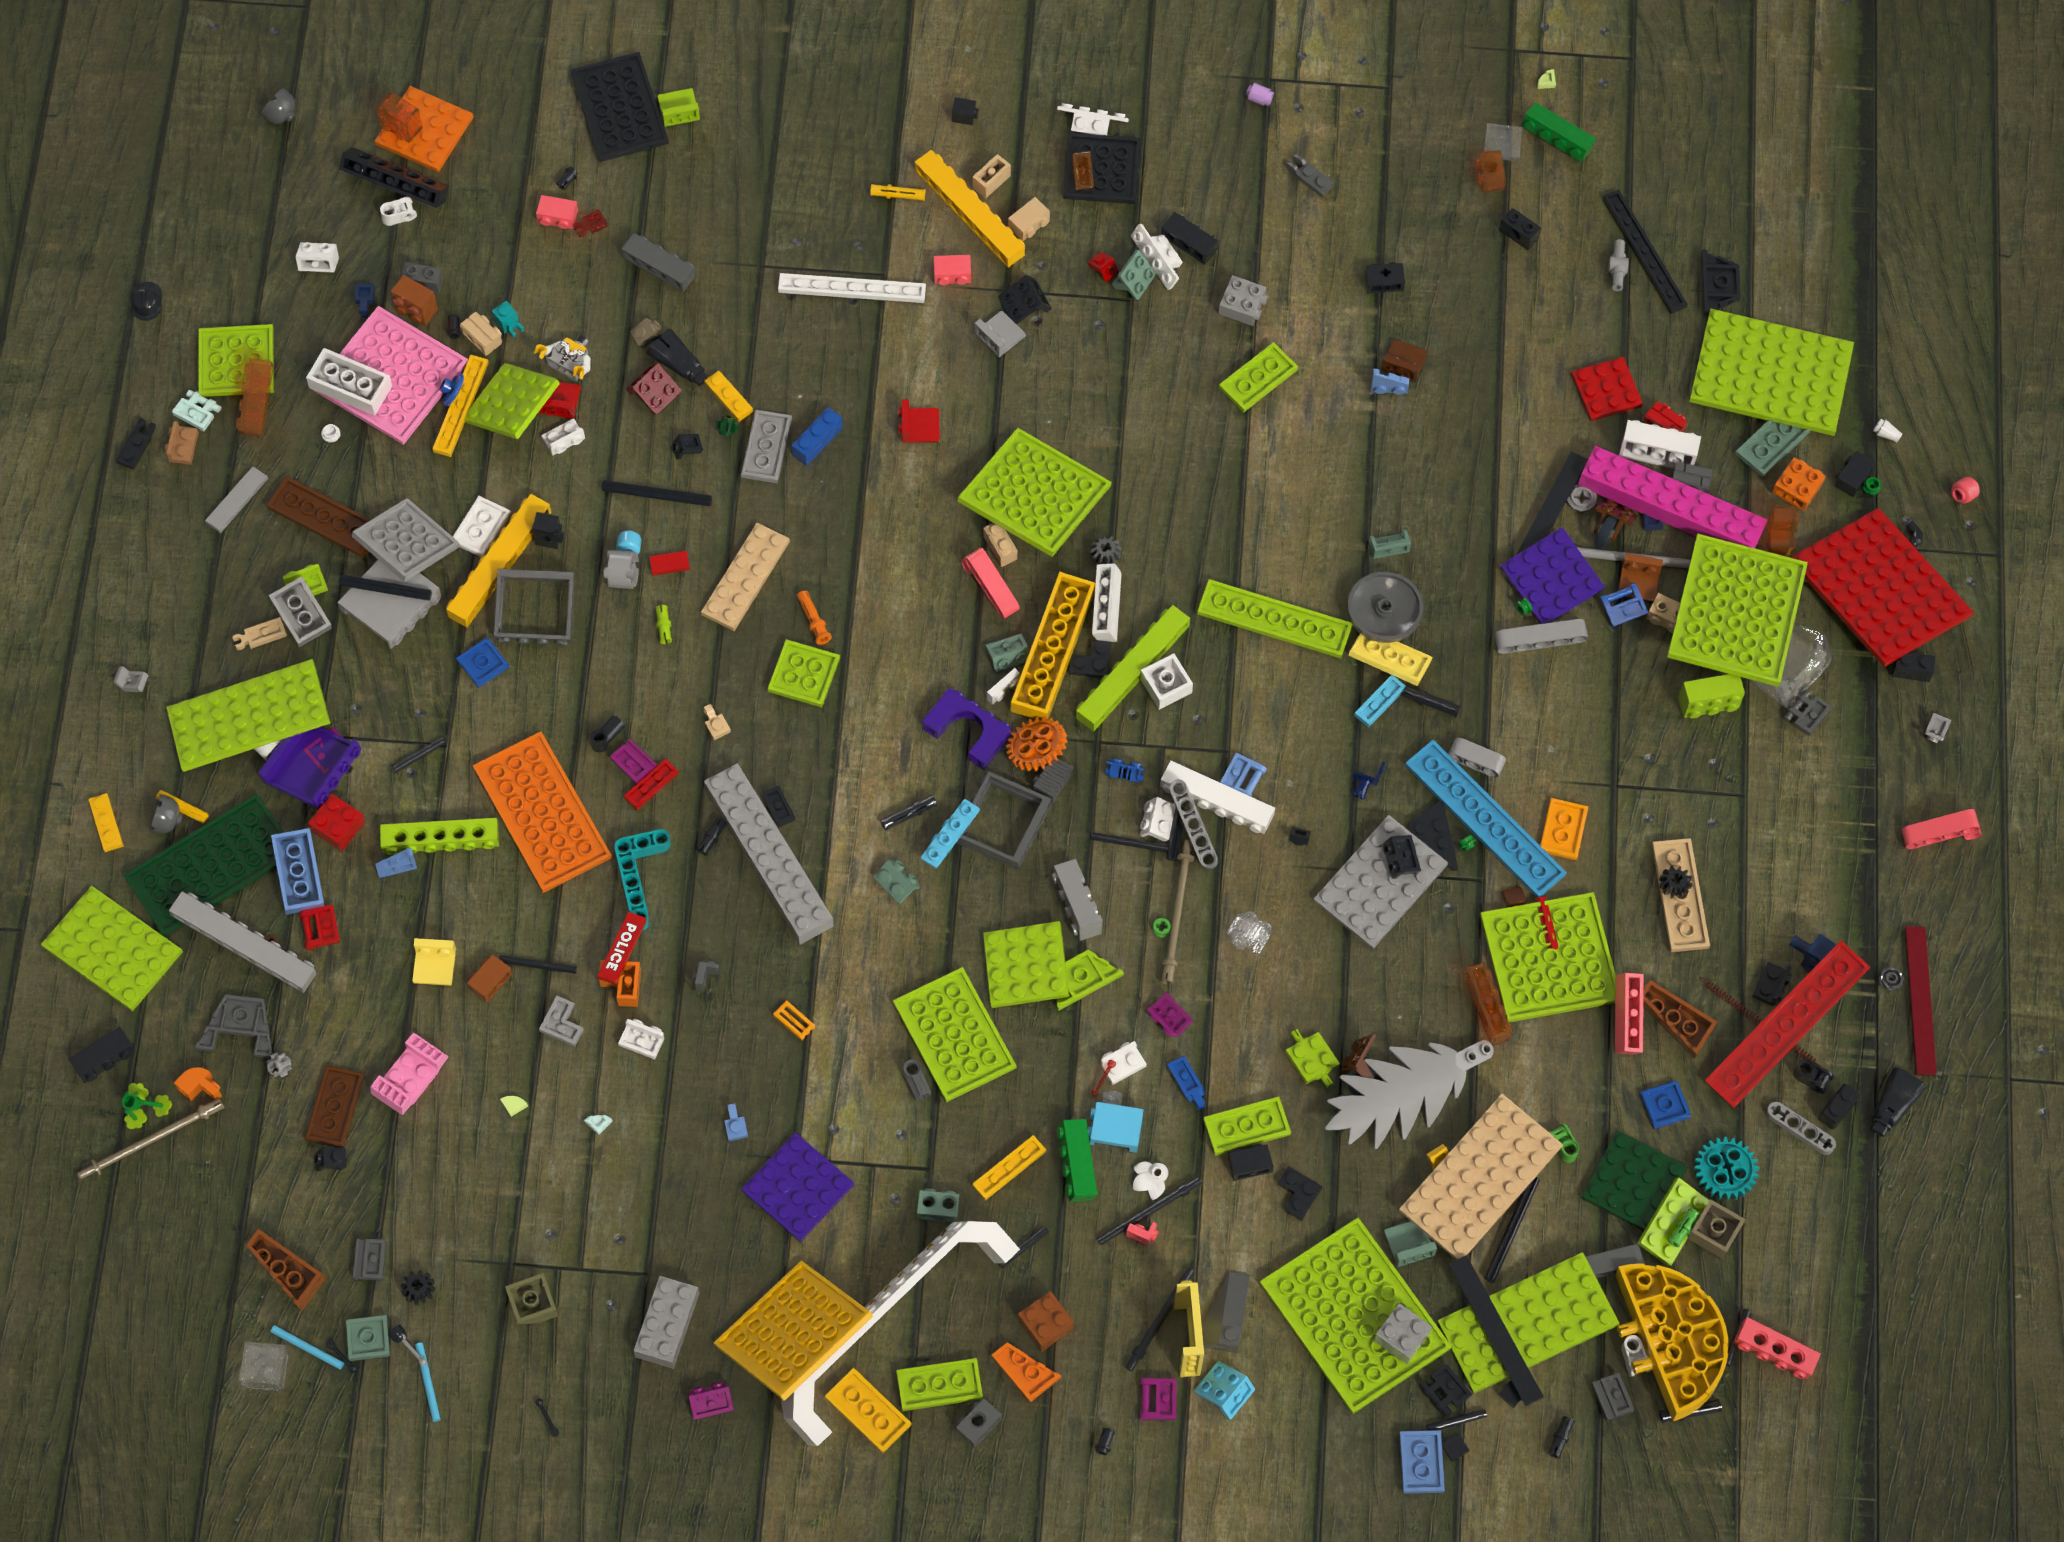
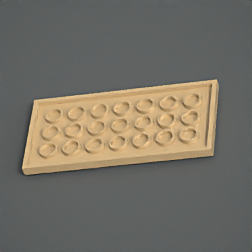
(1481, 1177)

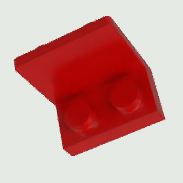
(562, 401)

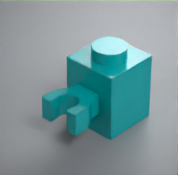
(507, 319)

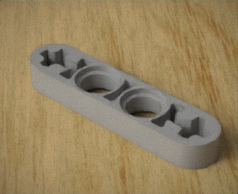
(1803, 1125)

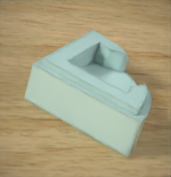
(598, 1122)

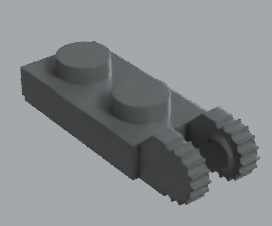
(1310, 176)

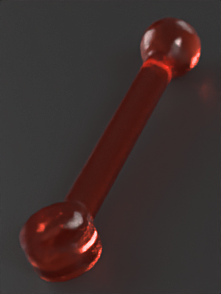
(1111, 1064)

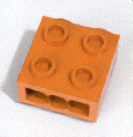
(1799, 484)

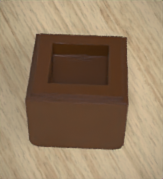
(1514, 897)

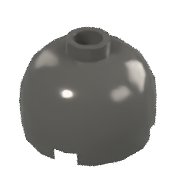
(280, 108)
(165, 815)

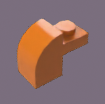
(195, 1081)

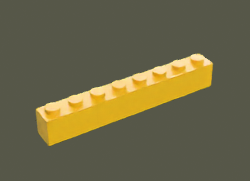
(970, 208)
(501, 555)

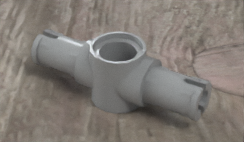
(1618, 265)

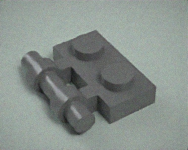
(1813, 714)

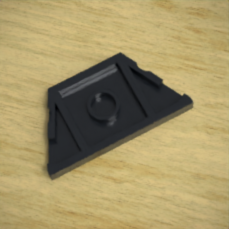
(1719, 282)
(1434, 831)

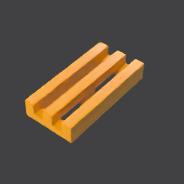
(806, 1031)

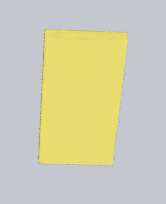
(1392, 658)

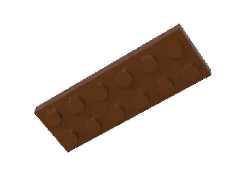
(318, 514)

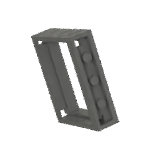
(533, 575)
(1021, 792)

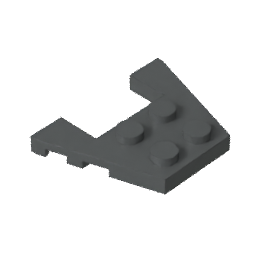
(239, 1017)

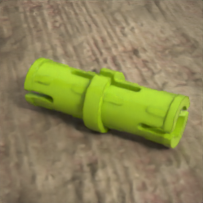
(663, 624)

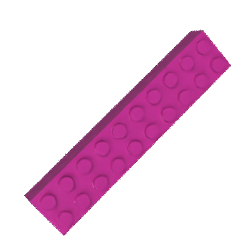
(1669, 500)

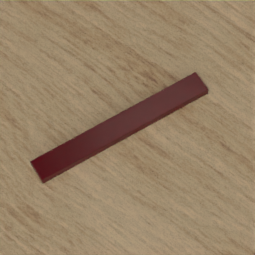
(1920, 1001)

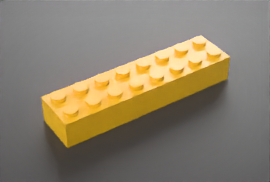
(1053, 647)

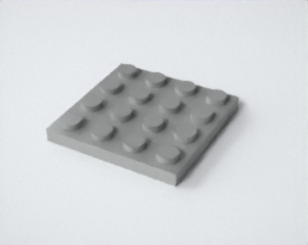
(405, 539)

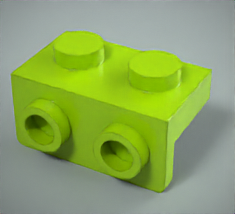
(311, 575)

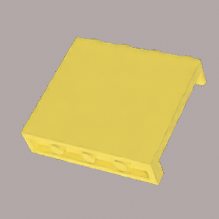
(1192, 1357)

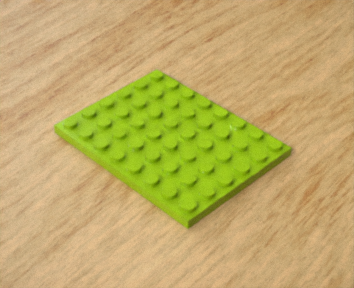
(1772, 372)
(1737, 610)
(1337, 1304)

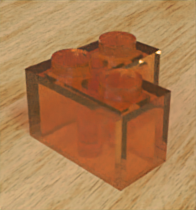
(1780, 529)

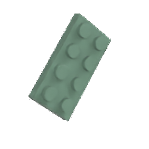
(1770, 446)

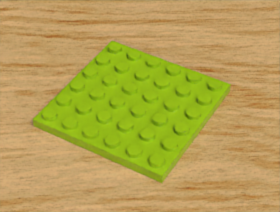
(1034, 492)
(1546, 980)

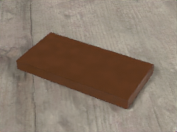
(334, 1107)

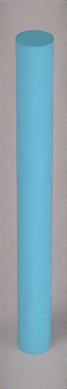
(307, 1347)
(428, 1384)

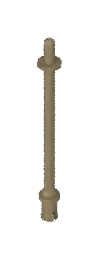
(1169, 964)
(202, 1112)

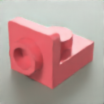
(1139, 1233)

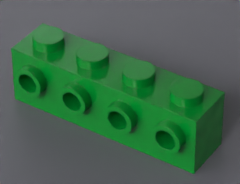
(1558, 132)
(1077, 1160)

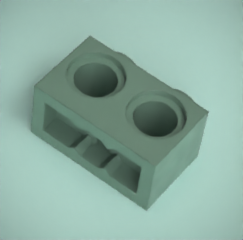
(937, 1211)

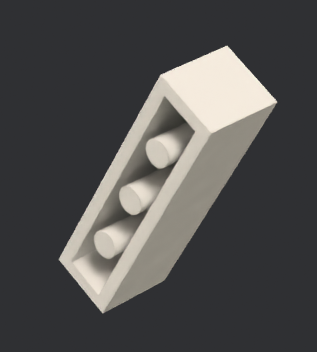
(1106, 602)

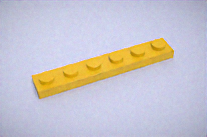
(459, 407)

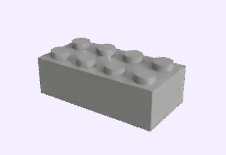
(666, 1322)

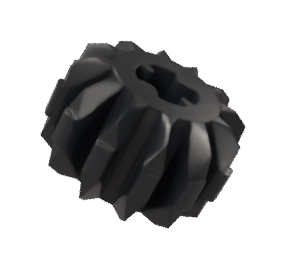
(1679, 876)
(415, 1280)

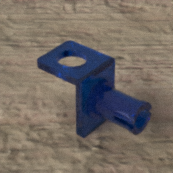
(1365, 781)

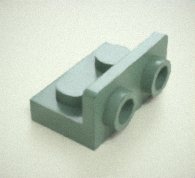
(1008, 652)

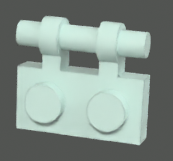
(193, 414)

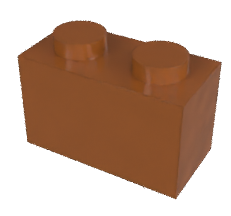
(489, 978)

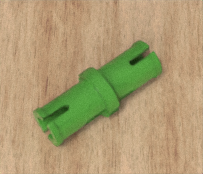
(1684, 1227)

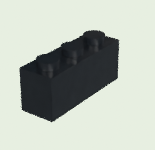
(1190, 238)
(102, 1055)

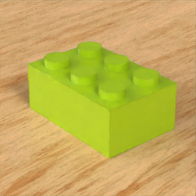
(1711, 695)

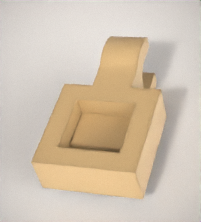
(716, 725)

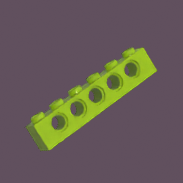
(431, 830)

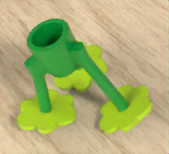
(135, 1098)

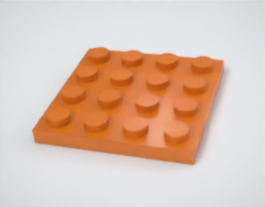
(441, 131)

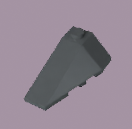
(1224, 1320)

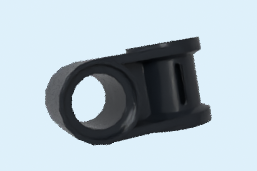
(1814, 1075)

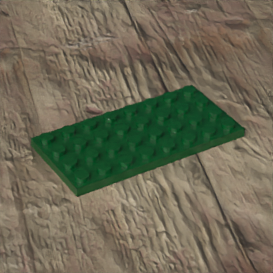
(208, 862)

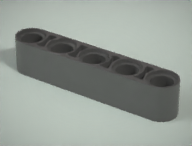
(1609, 1261)

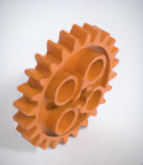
(1036, 744)

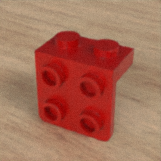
(918, 424)

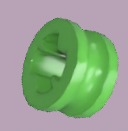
(1165, 932)

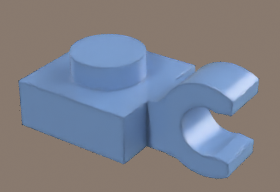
(735, 1126)

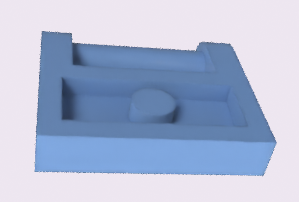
(1237, 772)

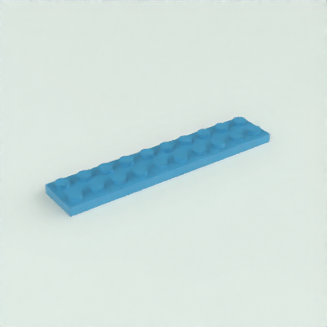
(1486, 819)

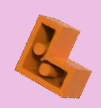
(627, 985)

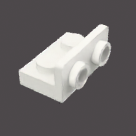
(563, 436)
(1127, 1061)

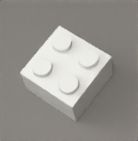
(1166, 681)

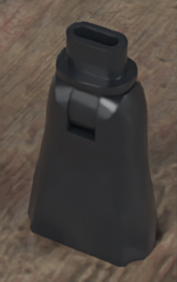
(676, 356)
(1898, 1096)

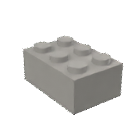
(300, 612)

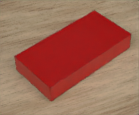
(669, 563)

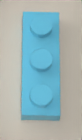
(1380, 701)

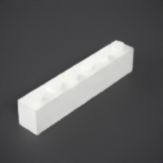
(1219, 798)

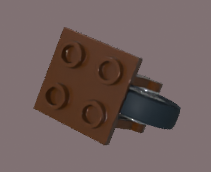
(1606, 530)
(1355, 1064)

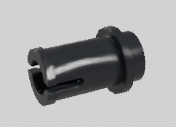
(567, 178)
(453, 324)
(1105, 1440)

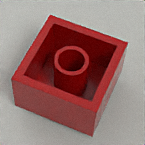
(336, 822)

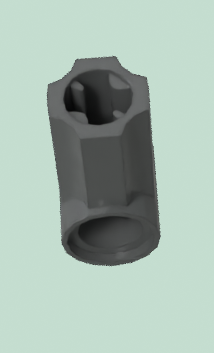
(916, 1081)

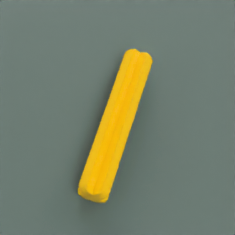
(187, 809)

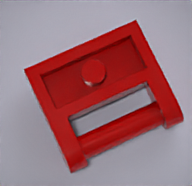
(326, 927)

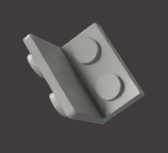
(999, 333)

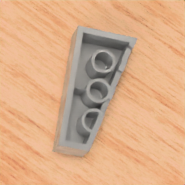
(1077, 900)

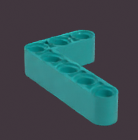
(632, 874)

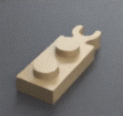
(261, 634)

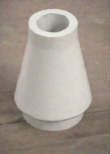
(1887, 430)

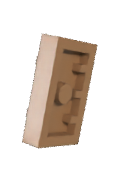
(181, 444)

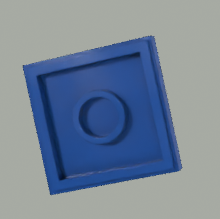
(482, 662)
(1665, 1104)

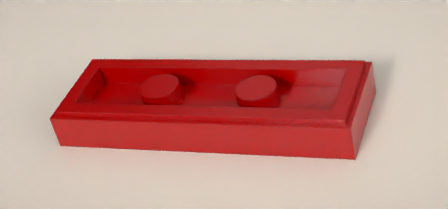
(651, 784)

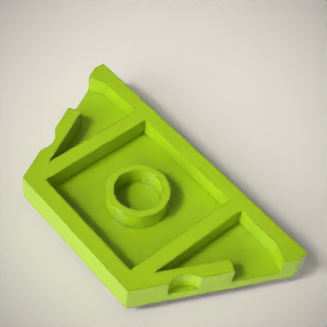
(1085, 975)

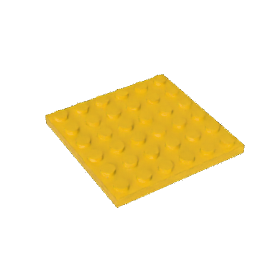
(793, 1330)

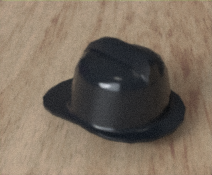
(146, 301)

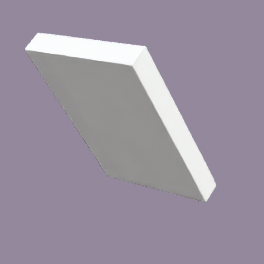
(481, 526)

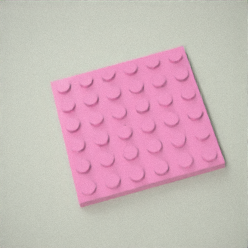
(415, 368)

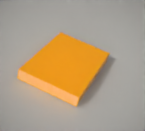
(1563, 828)

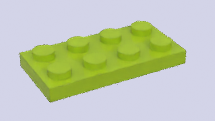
(1258, 377)
(1247, 1125)
(1664, 1221)
(939, 1384)

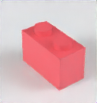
(557, 212)
(952, 269)

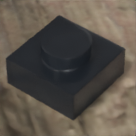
(1299, 836)

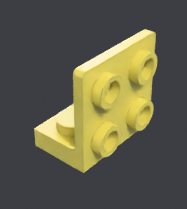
(434, 961)

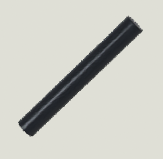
(419, 754)
(1027, 1244)
(1733, 1347)
(1456, 1420)

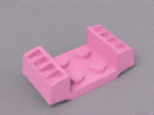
(409, 1074)

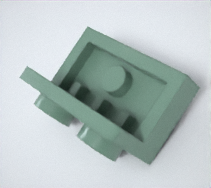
(896, 880)

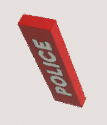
(622, 948)

